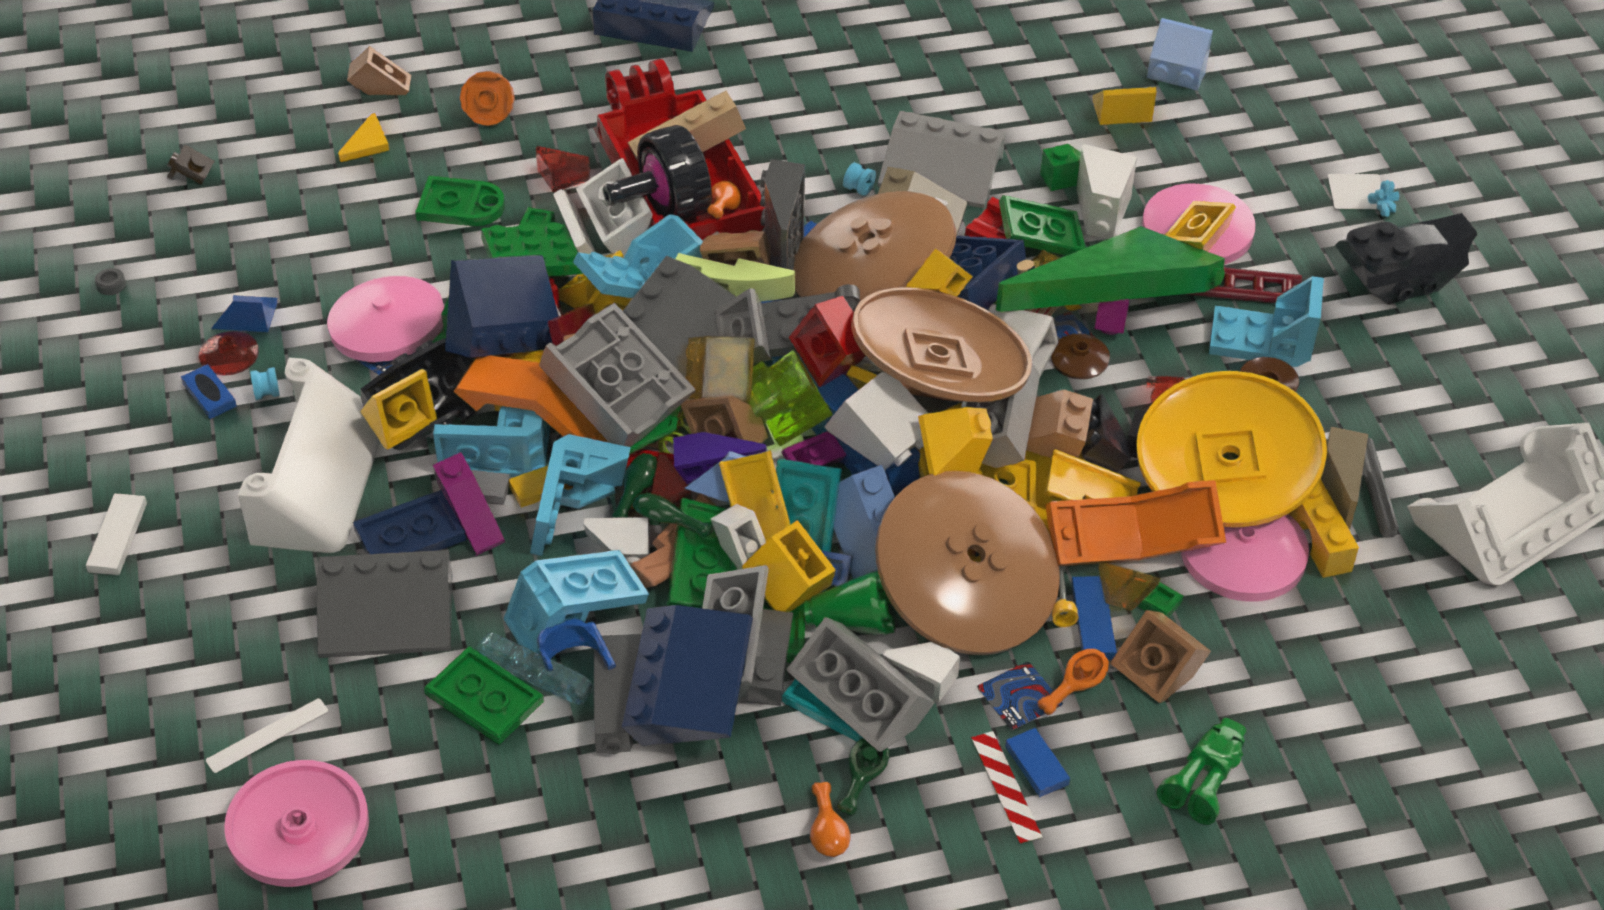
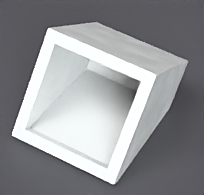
(1104, 189)
(1035, 330)
(880, 421)

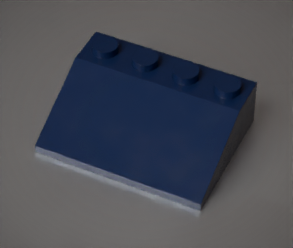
(653, 22)
(989, 263)
(499, 306)
(686, 675)

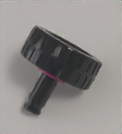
(670, 175)

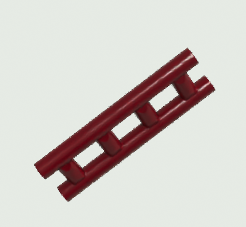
(1259, 278)

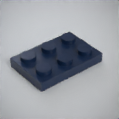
(411, 527)

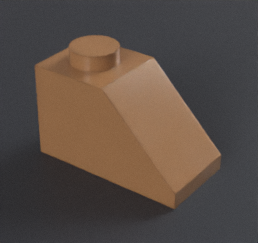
(378, 74)

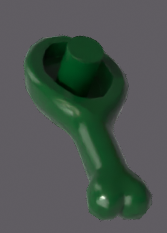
(636, 479)
(661, 510)
(865, 765)

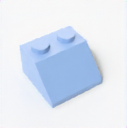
(1180, 54)

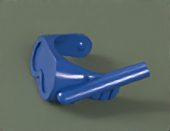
(572, 634)

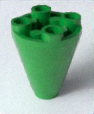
(856, 604)

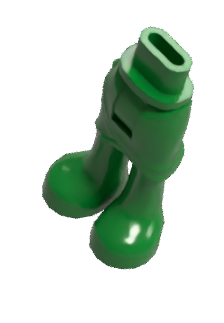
(1217, 754)

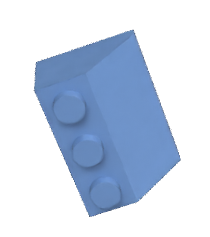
(858, 515)

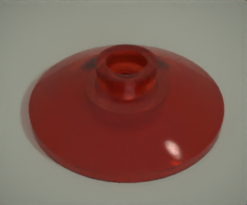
(229, 352)

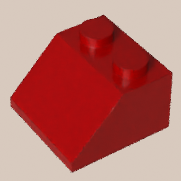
(827, 340)

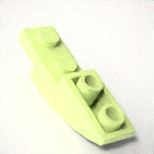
(767, 280)

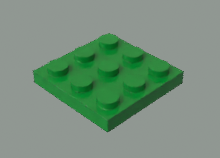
(547, 240)

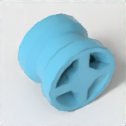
(859, 179)
(265, 383)

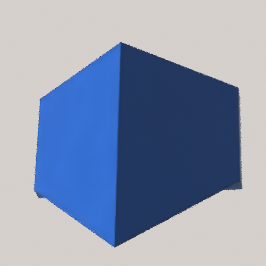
(248, 314)

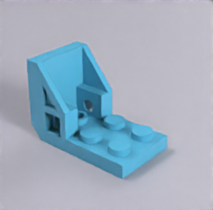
(627, 275)
(1275, 335)
(498, 447)
(586, 465)
(568, 589)

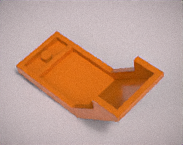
(524, 387)
(1136, 525)

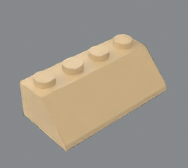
(707, 122)

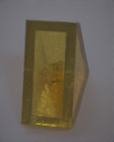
(1125, 586)

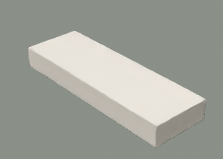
(574, 222)
(116, 534)

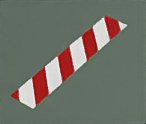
(1006, 787)

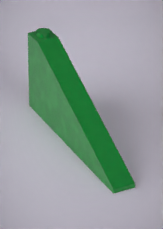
(1116, 269)

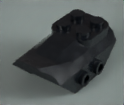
(1408, 258)
(443, 374)

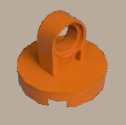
(487, 98)

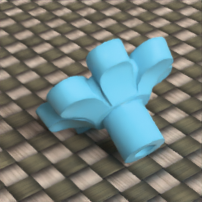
(1384, 198)

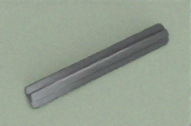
(1379, 492)

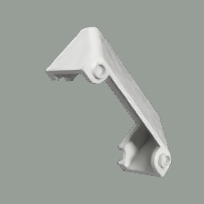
(319, 469)
(1525, 510)

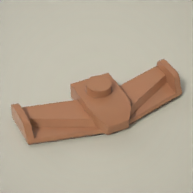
(658, 565)

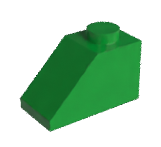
(1060, 166)

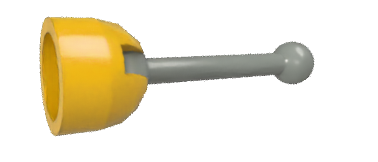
(1068, 608)

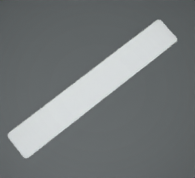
(266, 735)

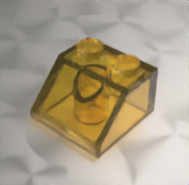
(720, 366)

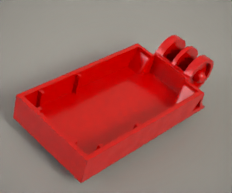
(649, 100)

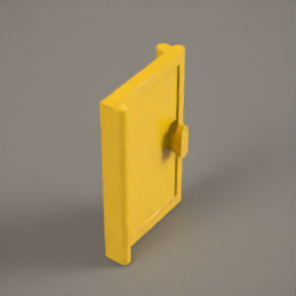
(1078, 480)
(750, 485)

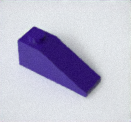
(701, 451)

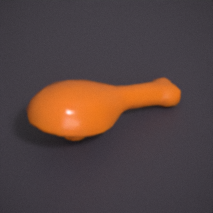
(725, 196)
(1082, 672)
(829, 831)

